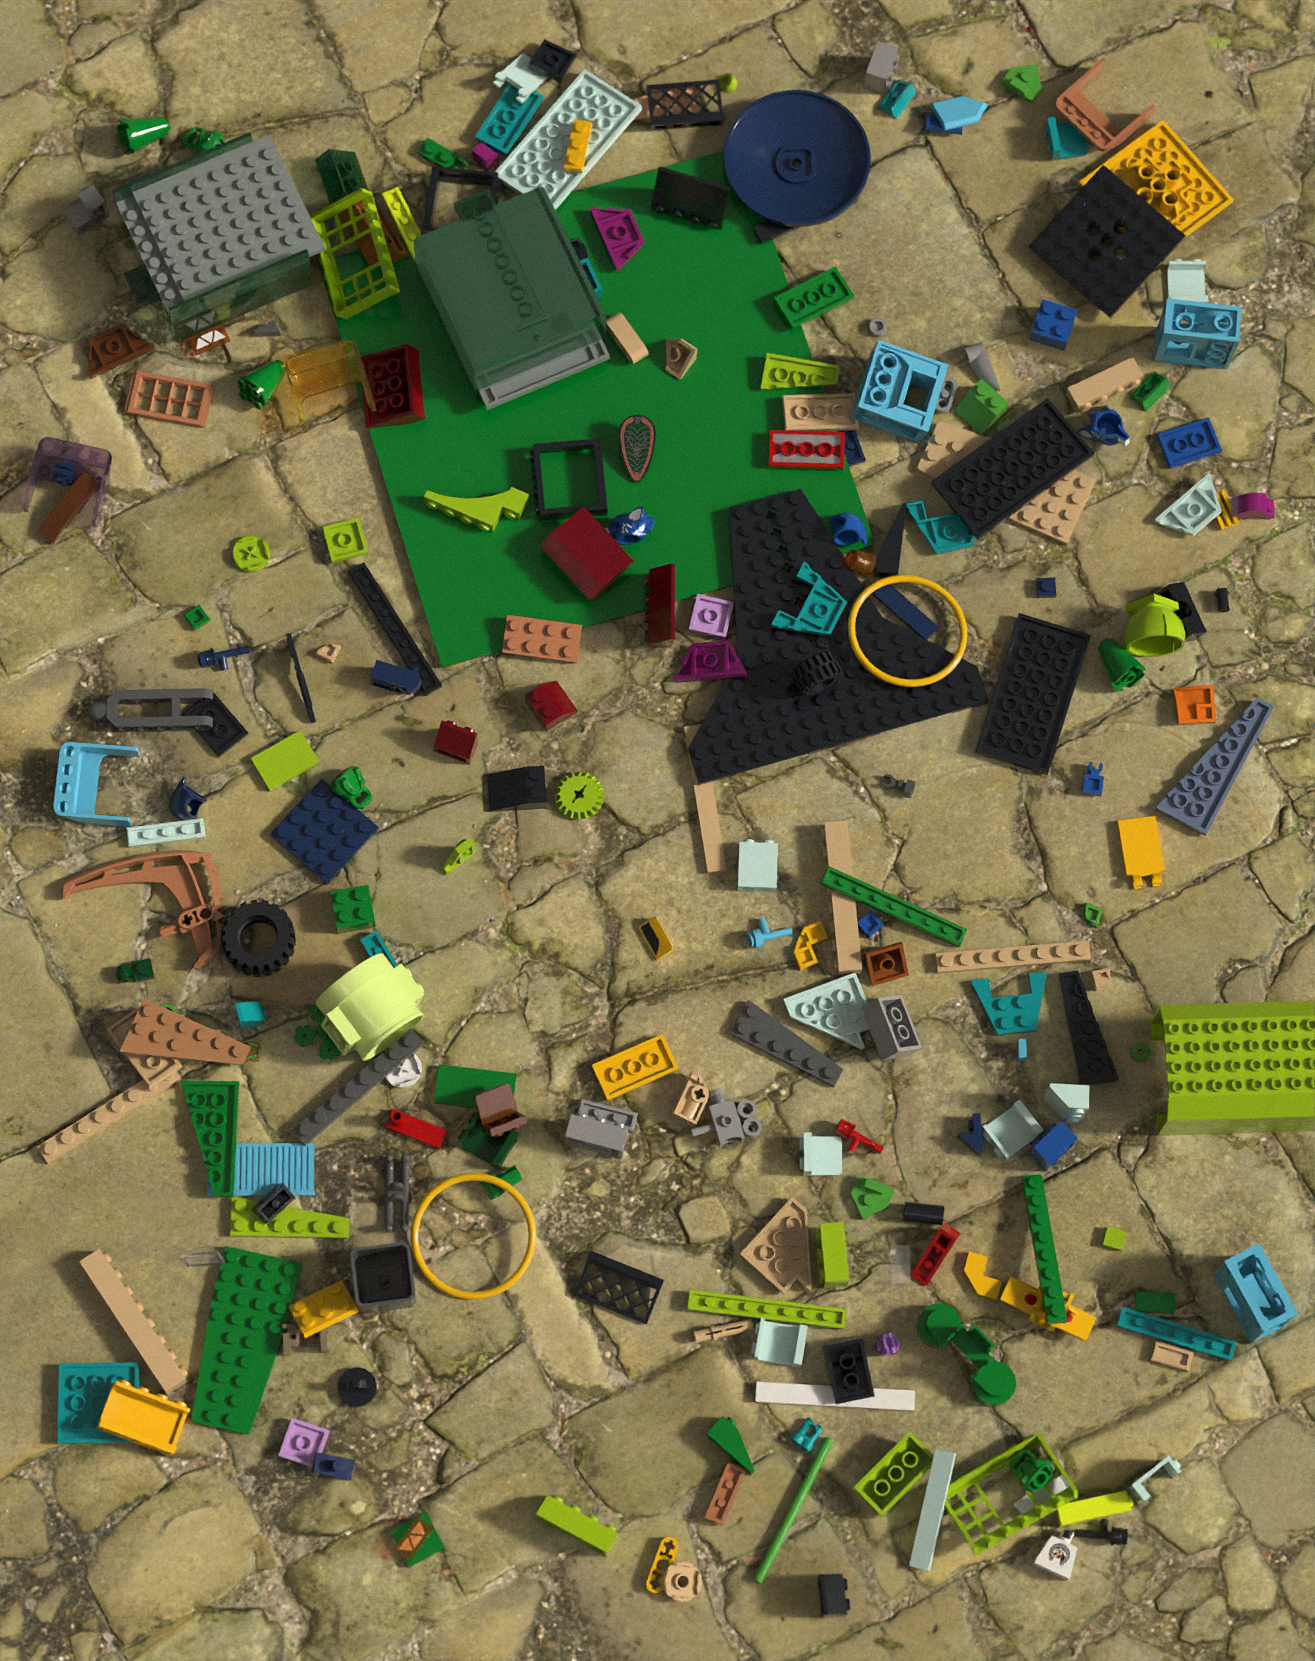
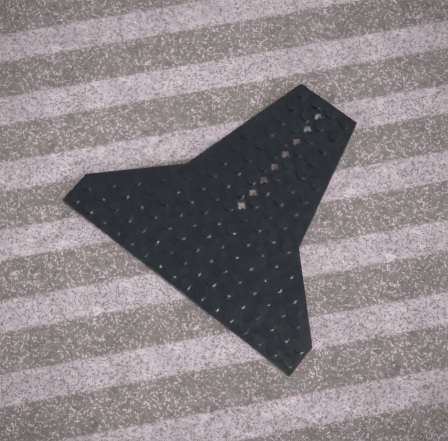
(763, 714)

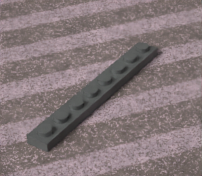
(358, 1087)

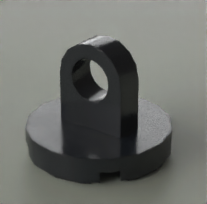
(357, 1387)

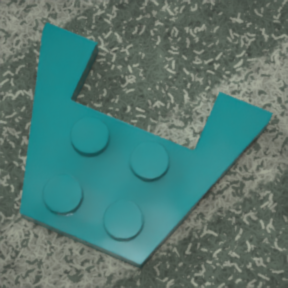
(943, 532)
(819, 611)
(1012, 1013)

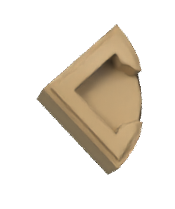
(328, 652)
(1100, 978)

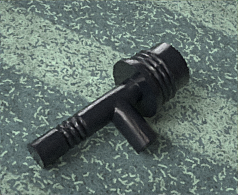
(1117, 1535)

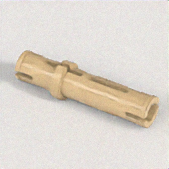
(746, 1325)

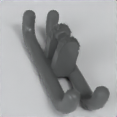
(397, 1193)

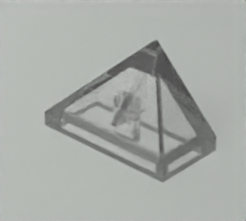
(202, 1257)

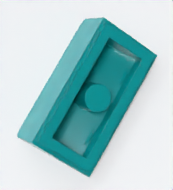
(897, 98)

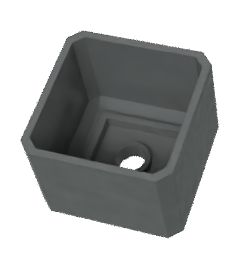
(377, 1261)

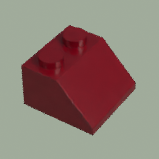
(550, 704)

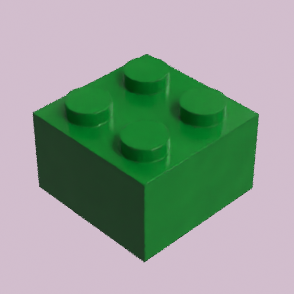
(353, 909)

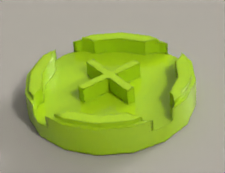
(251, 554)

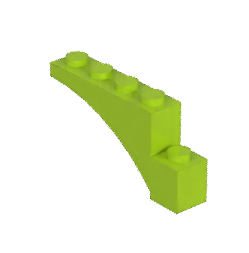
(481, 511)

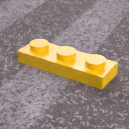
(578, 146)

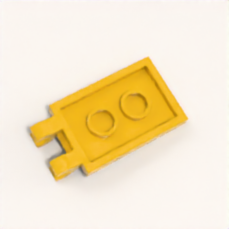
(1141, 850)

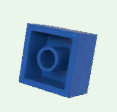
(1053, 325)
(1053, 1146)

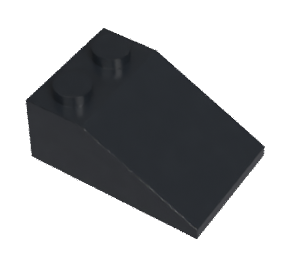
(517, 789)
(848, 1370)

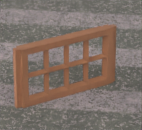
(134, 392)

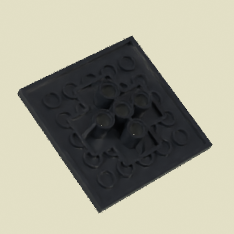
(1106, 205)

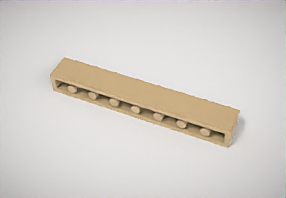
(842, 908)
(133, 1321)

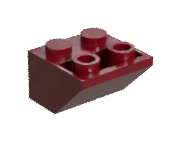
(456, 741)

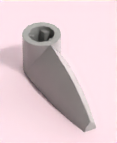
(979, 361)

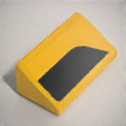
(656, 938)

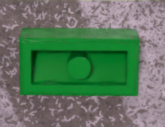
(1150, 391)

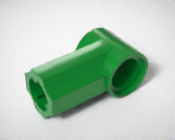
(509, 1175)

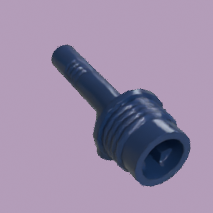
(209, 658)

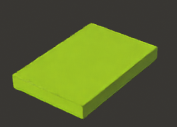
(285, 760)

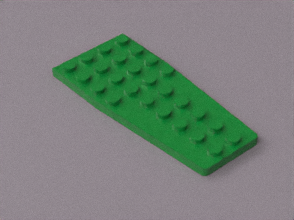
(243, 1337)

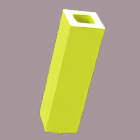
(1094, 1508)

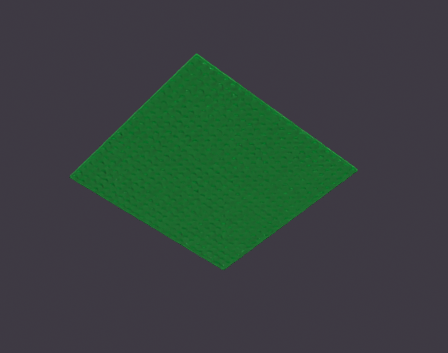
(708, 425)

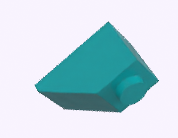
(250, 1014)

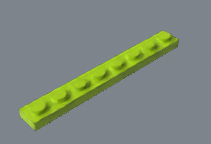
(766, 1308)

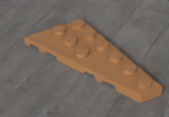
(171, 1035)

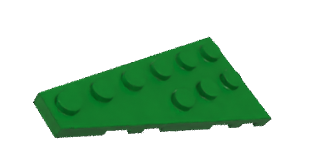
(215, 1121)

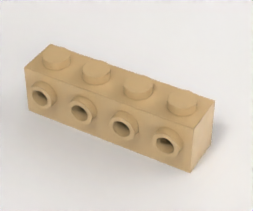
(1104, 385)

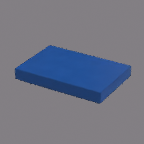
(1189, 443)

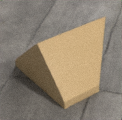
(679, 356)

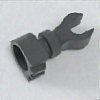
(908, 786)

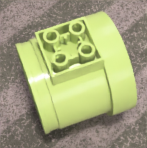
(371, 1007)

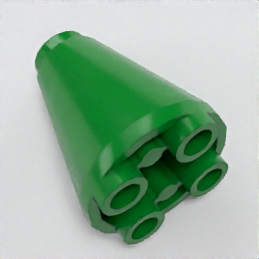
(261, 383)

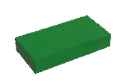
(1155, 1302)

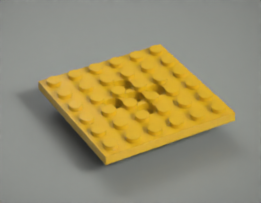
(1162, 155)

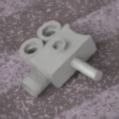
(726, 1119)

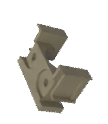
(300, 1341)

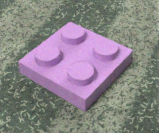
(711, 616)
(303, 1442)

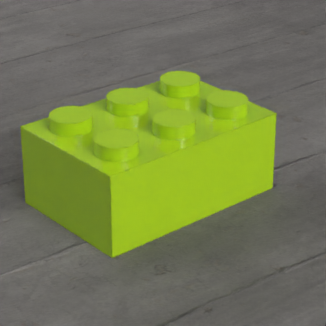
(832, 1255)

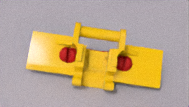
(1030, 1301)

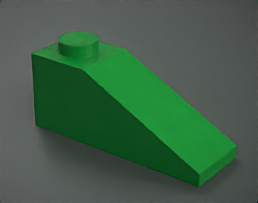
(728, 1439)

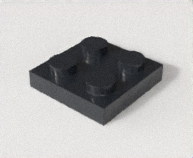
(552, 61)

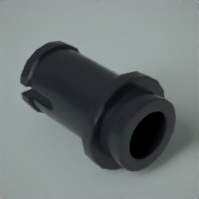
(1222, 600)

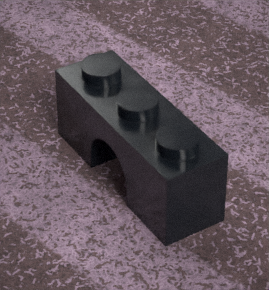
(1187, 611)

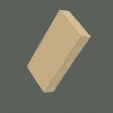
(1171, 1356)

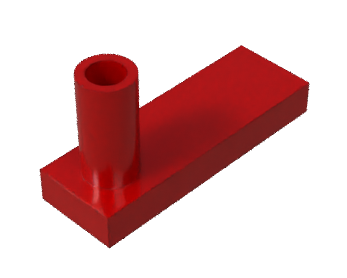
(416, 1129)

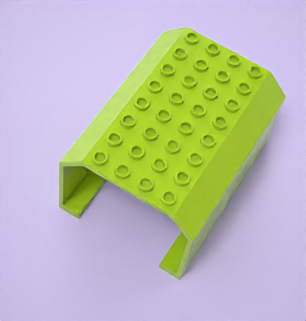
(1237, 1067)

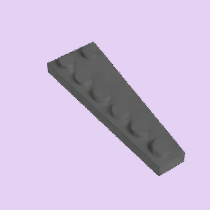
(775, 1039)

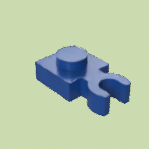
(1093, 782)

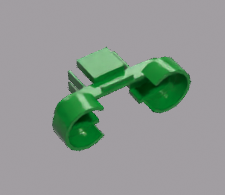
(994, 1380)

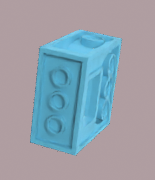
(1206, 339)
(886, 407)
(1255, 1293)

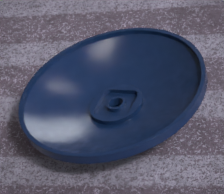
(801, 129)

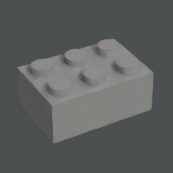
(891, 1027)
(596, 1135)

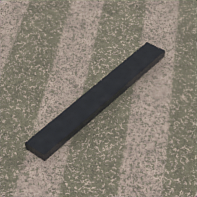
(394, 627)

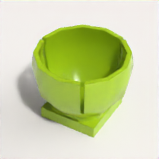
(1153, 627)

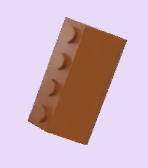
(366, 243)

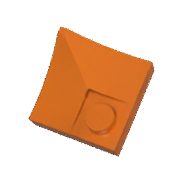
(1194, 704)

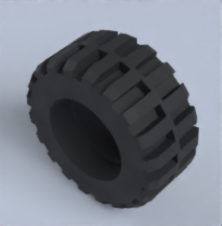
(258, 913)

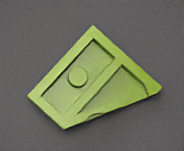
(463, 851)

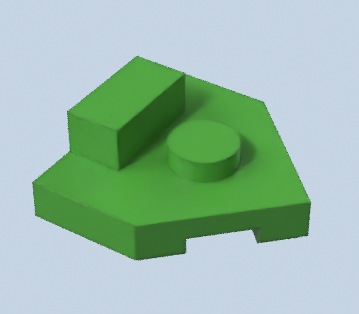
(1023, 81)
(870, 1196)

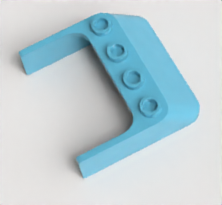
(79, 782)

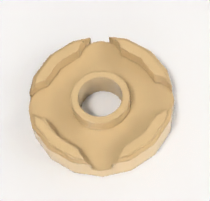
(670, 1584)

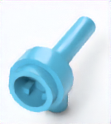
(756, 938)

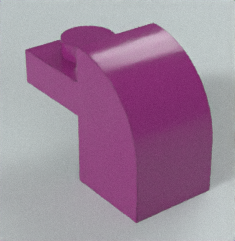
(1252, 505)

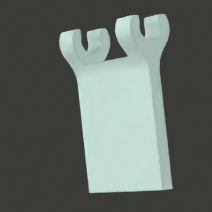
(520, 77)

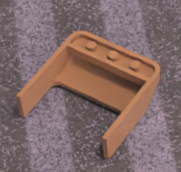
(1090, 120)

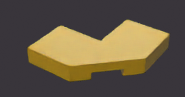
(809, 936)
(983, 1285)

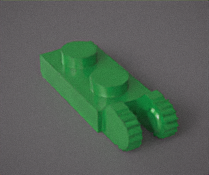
(440, 155)

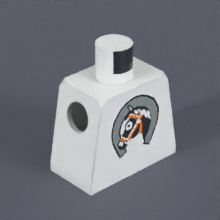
(1057, 1555)

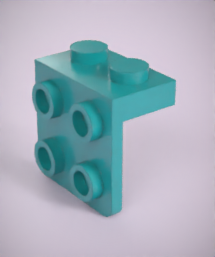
(1063, 140)

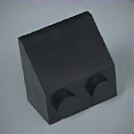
(832, 1595)

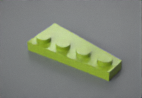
(792, 372)

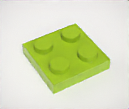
(345, 540)

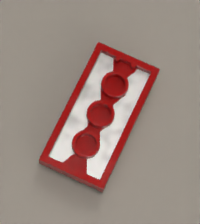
(806, 449)

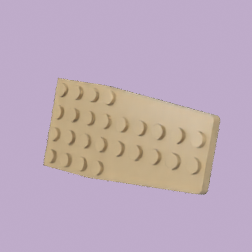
(1049, 514)

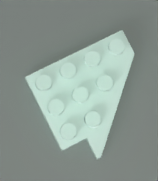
(832, 1009)

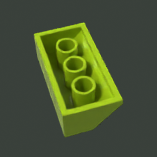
(894, 1475)
(576, 1525)

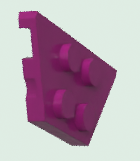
(618, 233)
(710, 662)

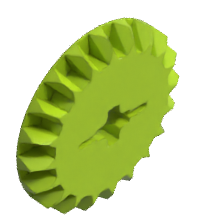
(582, 807)

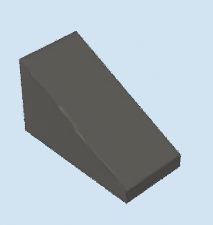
(267, 330)

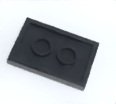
(226, 728)

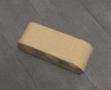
(626, 338)

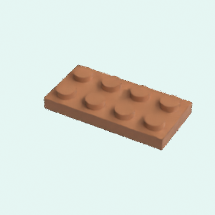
(541, 638)

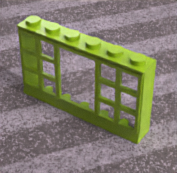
(328, 261)
(1024, 1520)

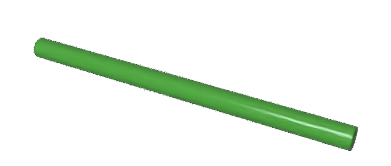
(793, 1509)

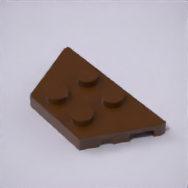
(115, 348)

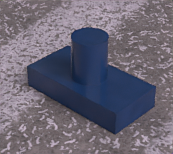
(332, 1466)

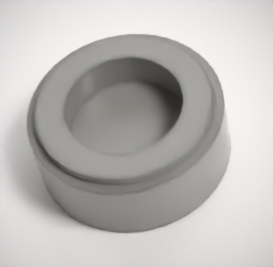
(877, 327)

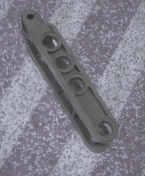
(106, 711)

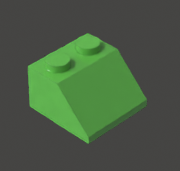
(981, 407)

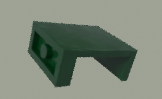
(486, 1147)

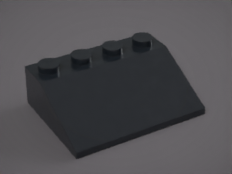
(690, 198)

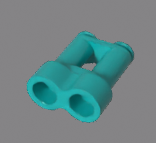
(802, 1440)

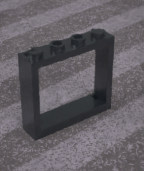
(457, 176)
(567, 512)

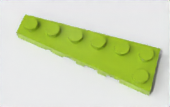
(287, 1224)

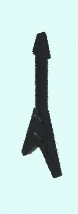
(301, 679)

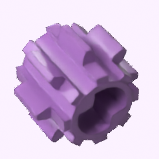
(887, 1344)

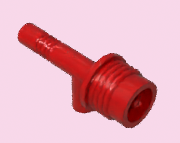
(846, 1130)

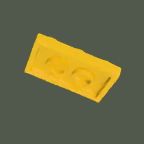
(323, 1309)

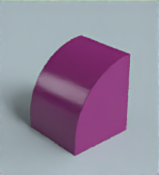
(484, 155)

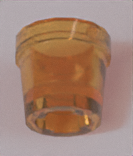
(860, 561)

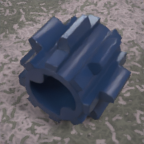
(63, 472)

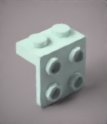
(820, 1155)

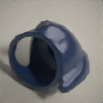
(183, 797)

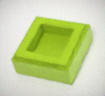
(1114, 1238)

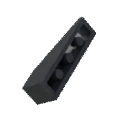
(890, 551)

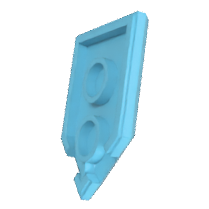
(958, 111)

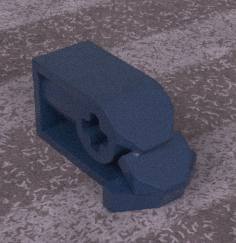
(395, 678)

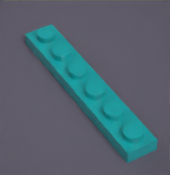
(1176, 1334)

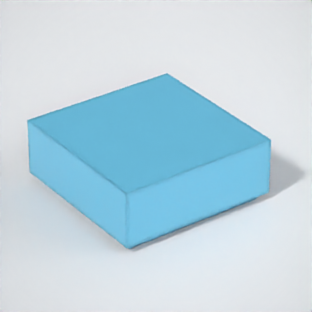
(1021, 1050)

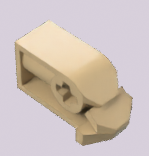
(687, 1107)

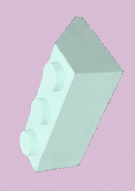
(1068, 1100)

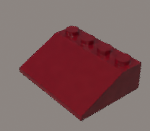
(395, 387)
(586, 553)
(660, 606)

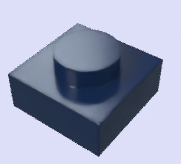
(1046, 587)

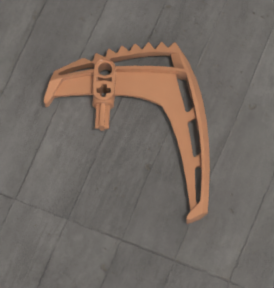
(180, 882)

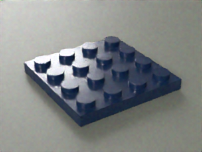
(324, 831)

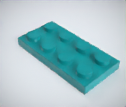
(508, 120)

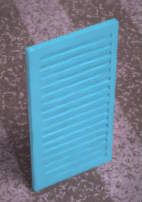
(268, 1164)

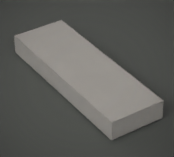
(608, 1113)

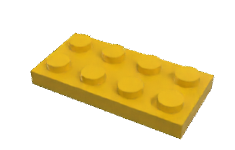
(635, 1067)

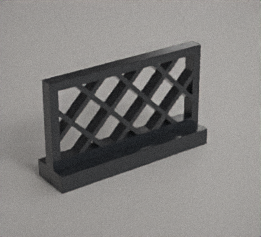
(685, 120)
(623, 1270)

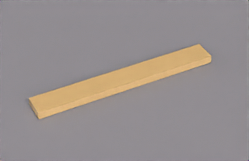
(707, 815)

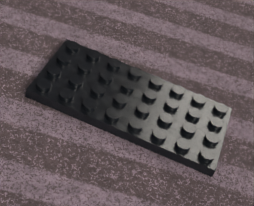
(1012, 468)
(1033, 694)

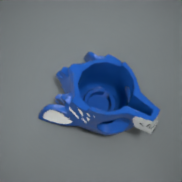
(1105, 428)
(630, 526)

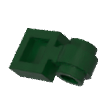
(141, 970)

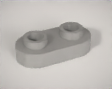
(946, 396)

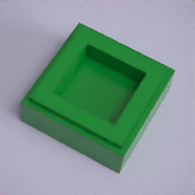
(196, 617)

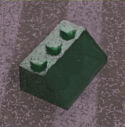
(340, 173)

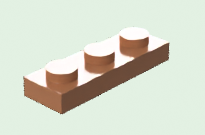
(725, 1493)

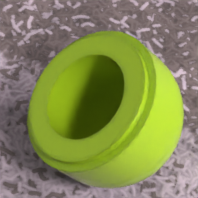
(732, 84)

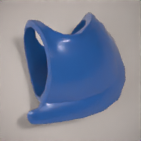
(852, 523)

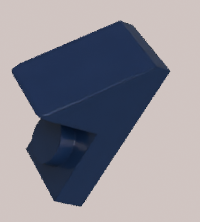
(974, 1139)

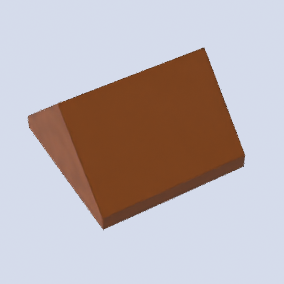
(886, 963)

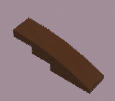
(68, 507)

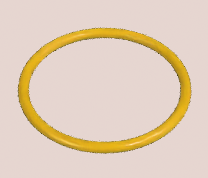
(888, 678)
(530, 1246)

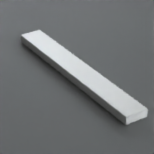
(823, 1396)

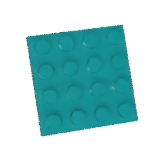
(82, 1398)

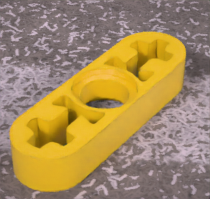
(672, 1552)

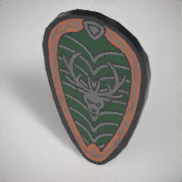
(637, 445)

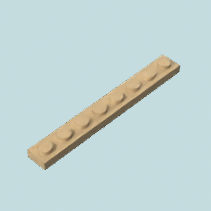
(1012, 957)
(102, 1117)

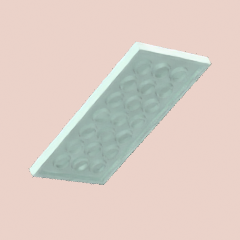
(542, 153)

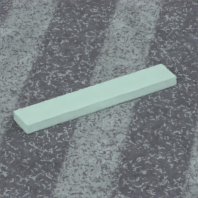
(932, 1509)

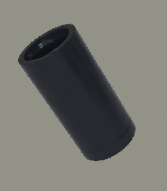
(923, 1213)

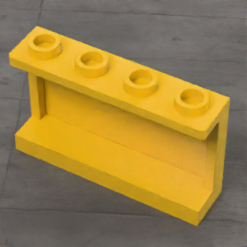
(143, 1417)

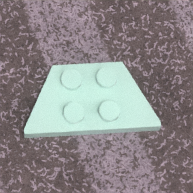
(1192, 509)

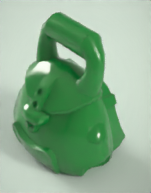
(204, 140)
(350, 785)
(1032, 1472)

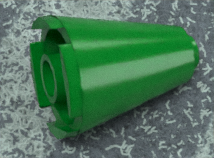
(141, 132)
(1120, 665)

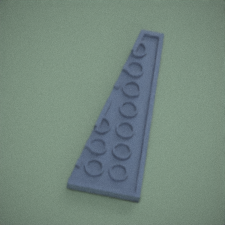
(1206, 785)

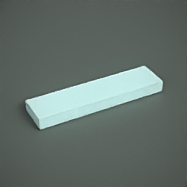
(166, 833)

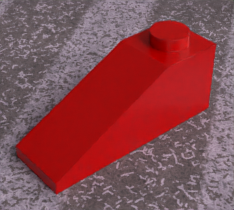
(935, 1254)

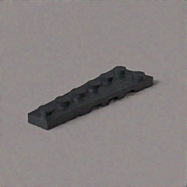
(1088, 1045)

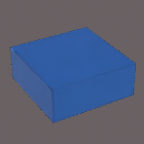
(870, 924)

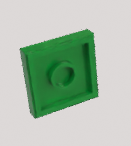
(430, 1547)

